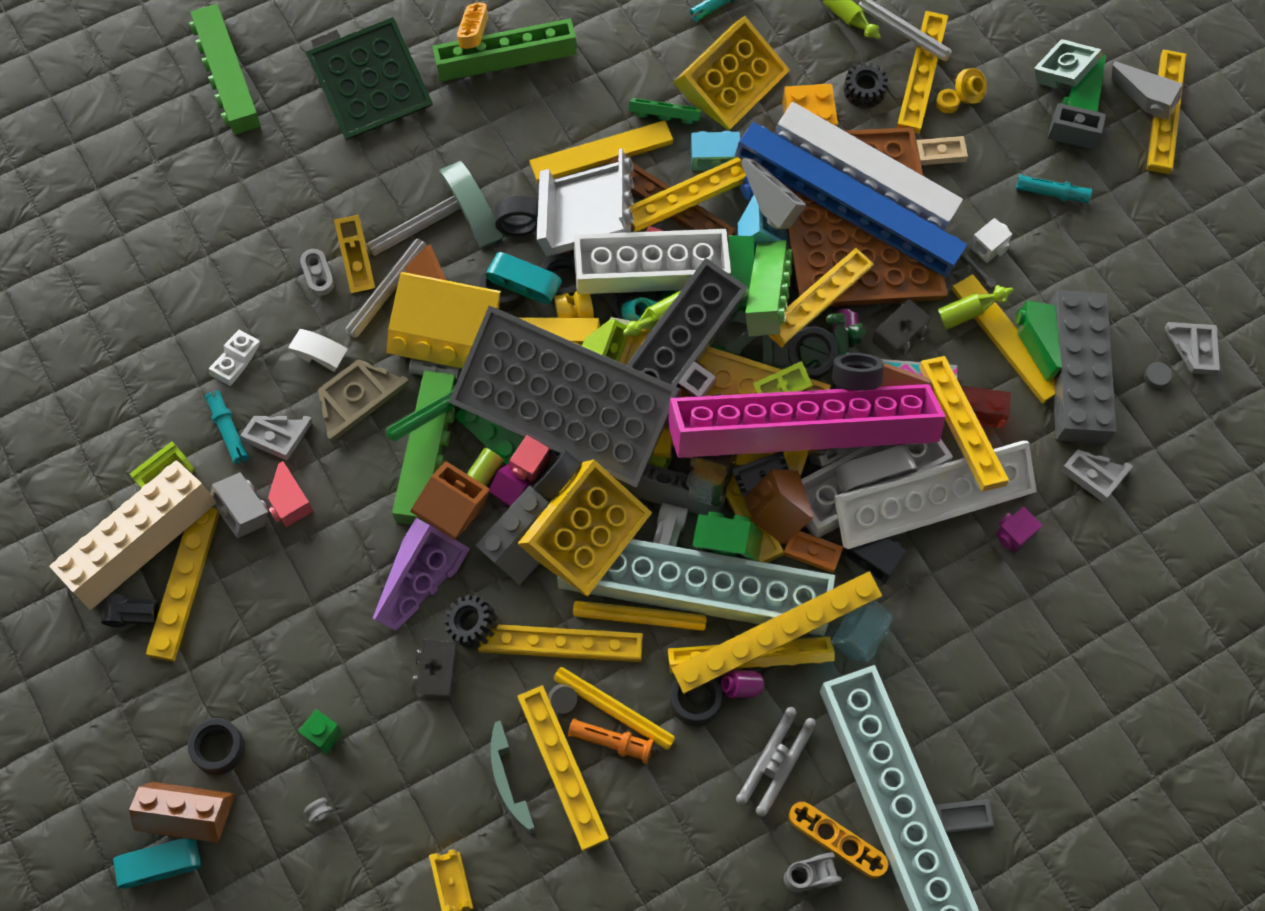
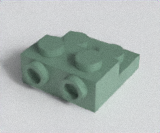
(1066, 64)

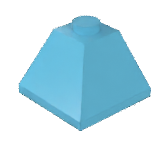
(755, 224)

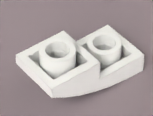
(317, 347)
(236, 356)

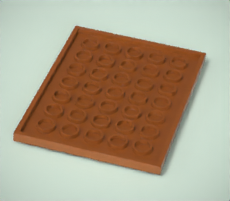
(823, 239)

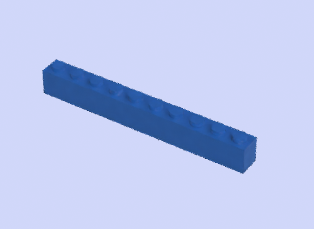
(852, 200)

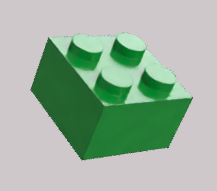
(728, 536)

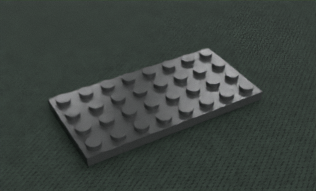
(564, 395)

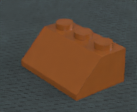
(180, 811)

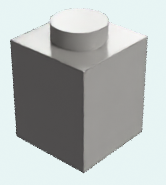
(697, 381)

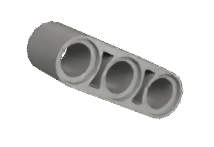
(876, 468)

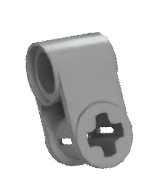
(818, 873)

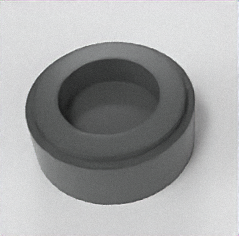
(1157, 375)
(562, 698)

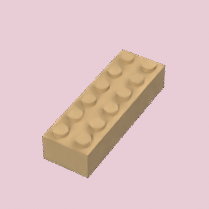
(133, 534)

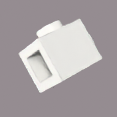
(991, 240)

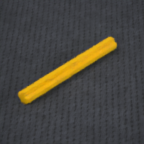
(639, 615)
(615, 708)

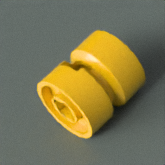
(573, 306)

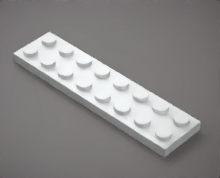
(929, 497)

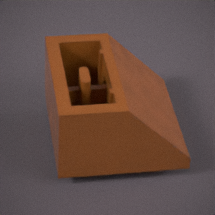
(450, 500)

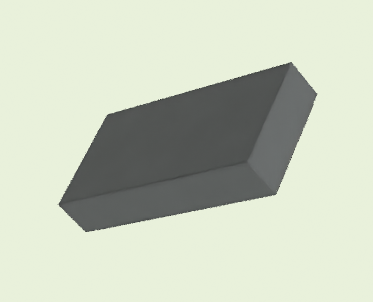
(966, 816)

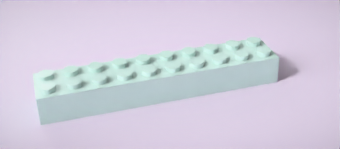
(708, 583)
(896, 794)

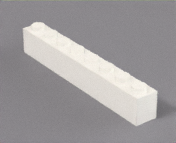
(868, 166)

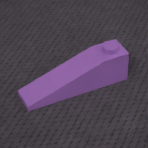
(419, 568)

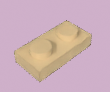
(942, 150)

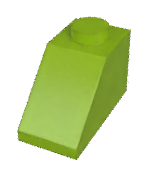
(608, 340)

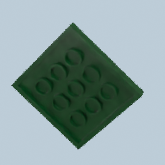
(369, 78)

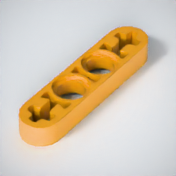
(472, 25)
(835, 844)

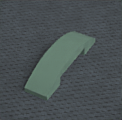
(471, 203)
(519, 810)

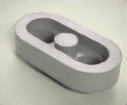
(318, 273)

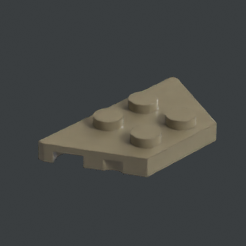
(356, 395)

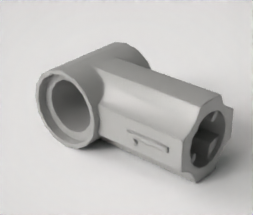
(670, 523)

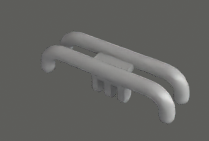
(776, 762)

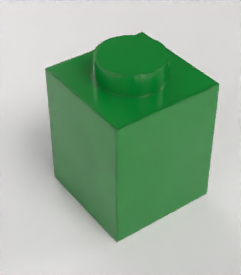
(320, 731)

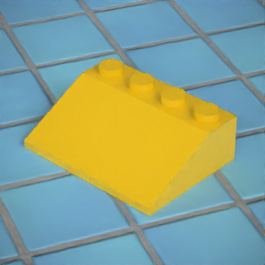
(732, 74)
(437, 319)
(585, 527)

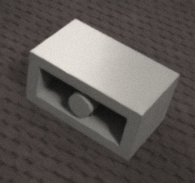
(239, 505)

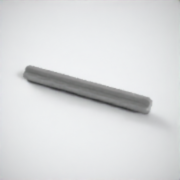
(906, 29)
(413, 226)
(383, 291)

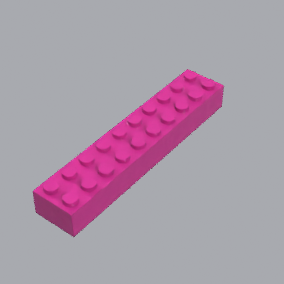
(804, 420)

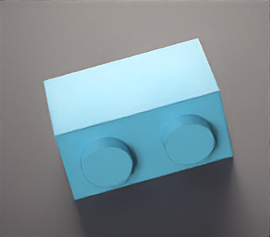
(712, 149)

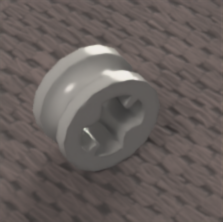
(318, 810)

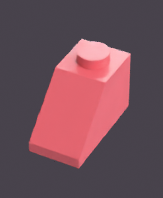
(529, 459)
(287, 498)

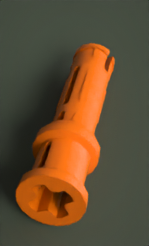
(623, 743)

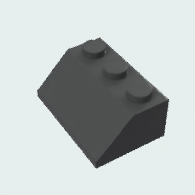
(502, 539)

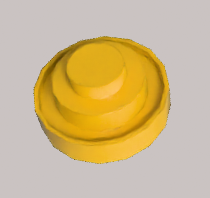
(971, 86)

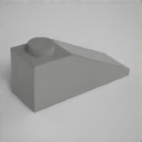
(1149, 91)
(773, 197)

